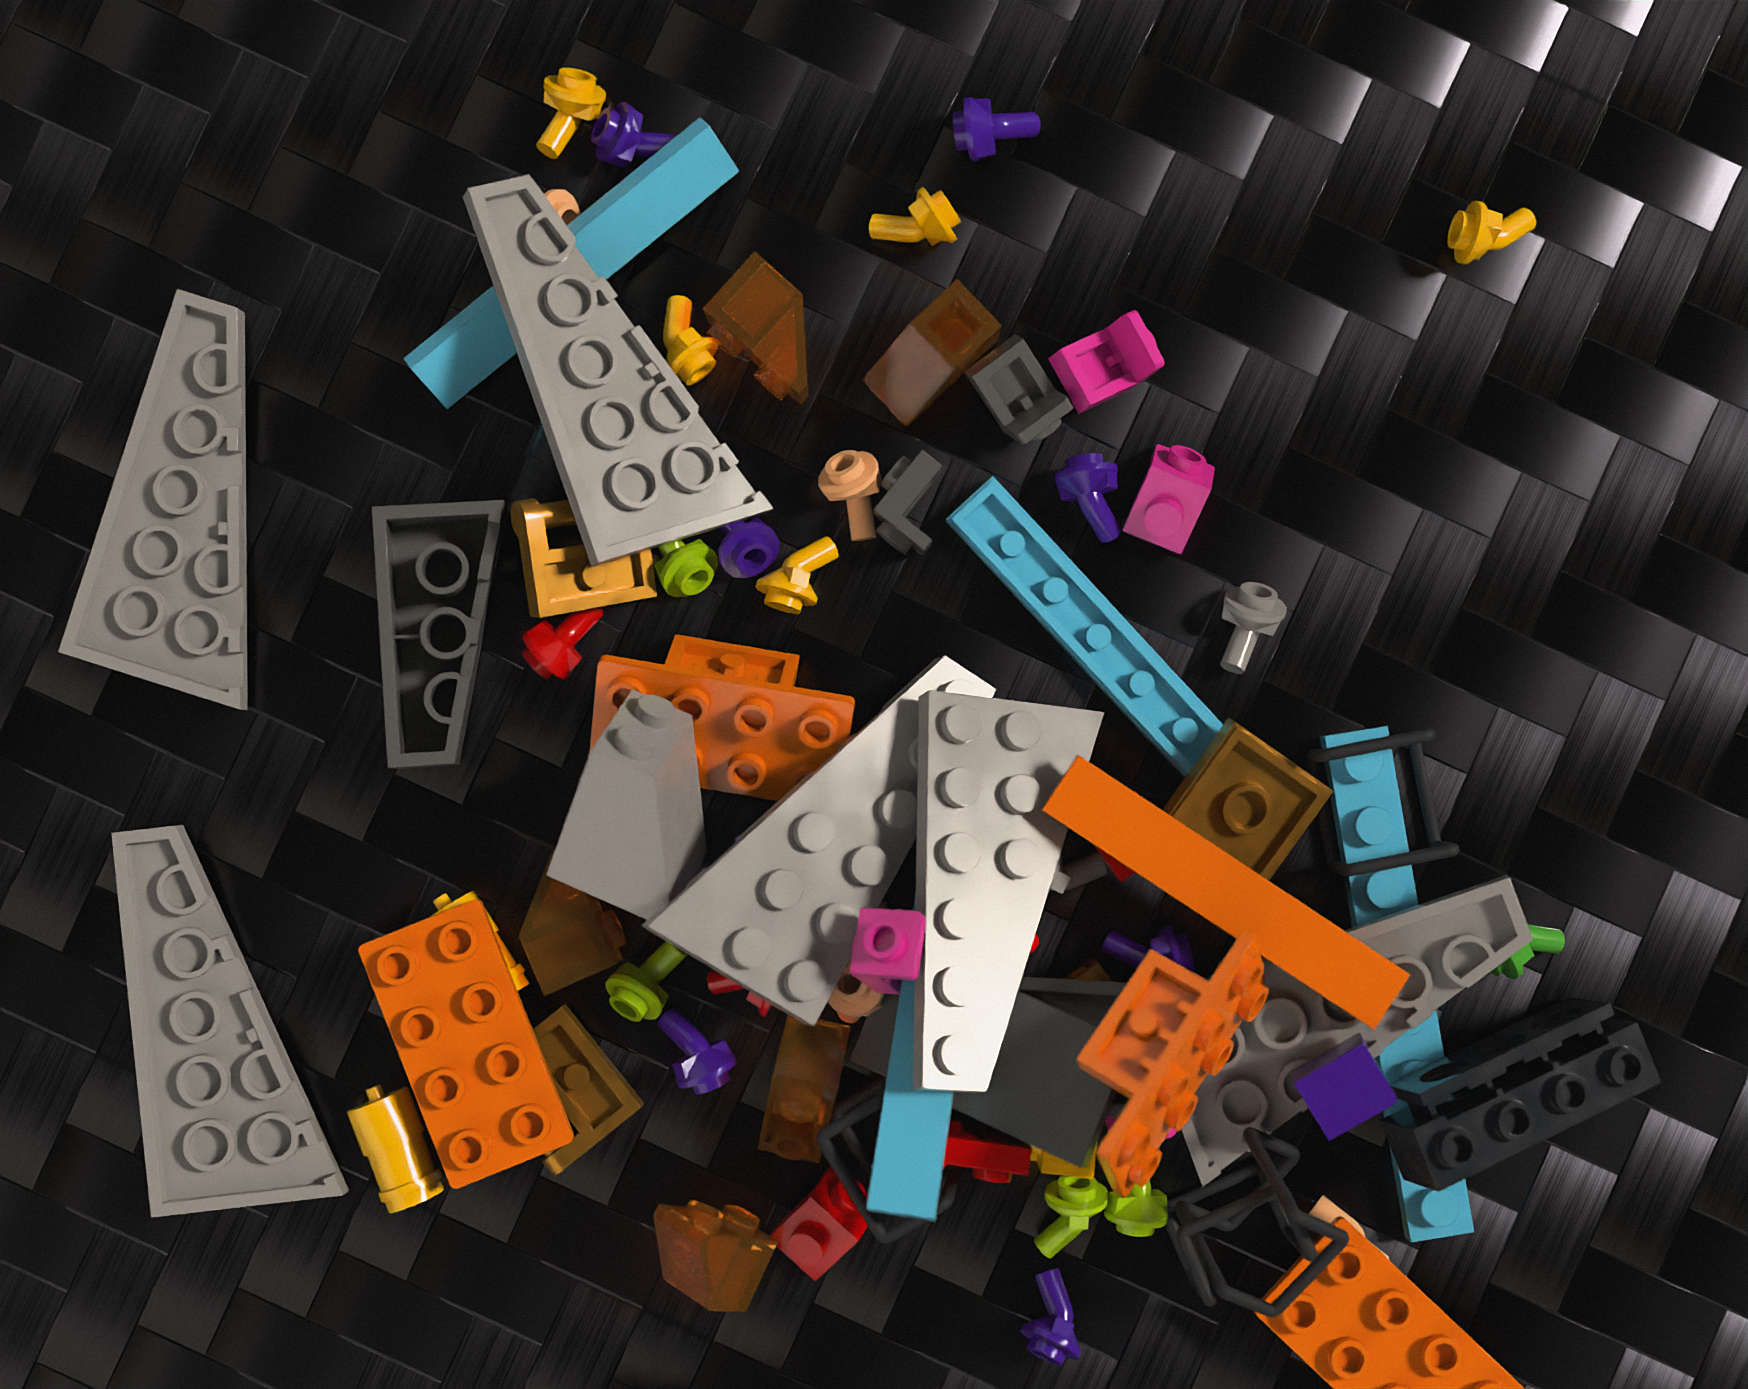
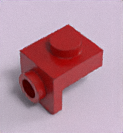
(821, 1226)

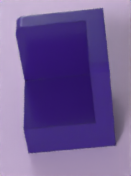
(1343, 1086)

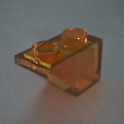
(766, 321)
(933, 352)
(568, 934)
(803, 1088)
(712, 1253)

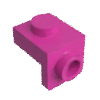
(1107, 362)
(1170, 497)
(887, 948)

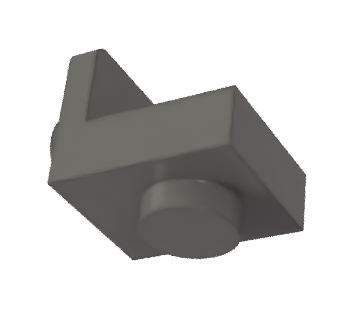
(1018, 392)
(904, 488)

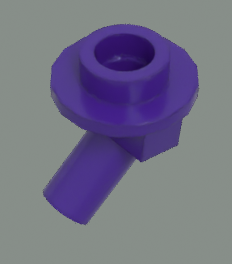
(979, 128)
(621, 138)
(1085, 482)
(747, 548)
(1166, 943)
(704, 1063)
(1053, 1334)

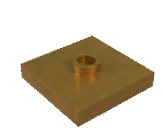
(1248, 799)

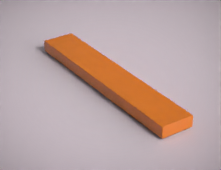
(1225, 891)

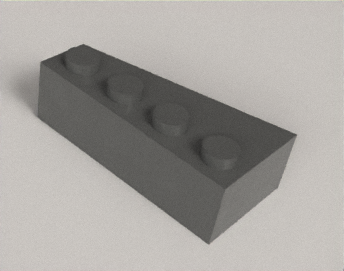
(432, 613)

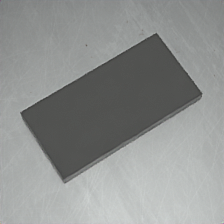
(1035, 1081)

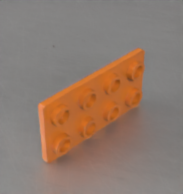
(748, 718)
(466, 1043)
(1160, 1047)
(1375, 1328)

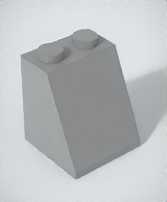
(637, 811)

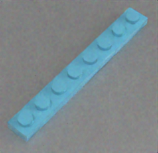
(1367, 828)

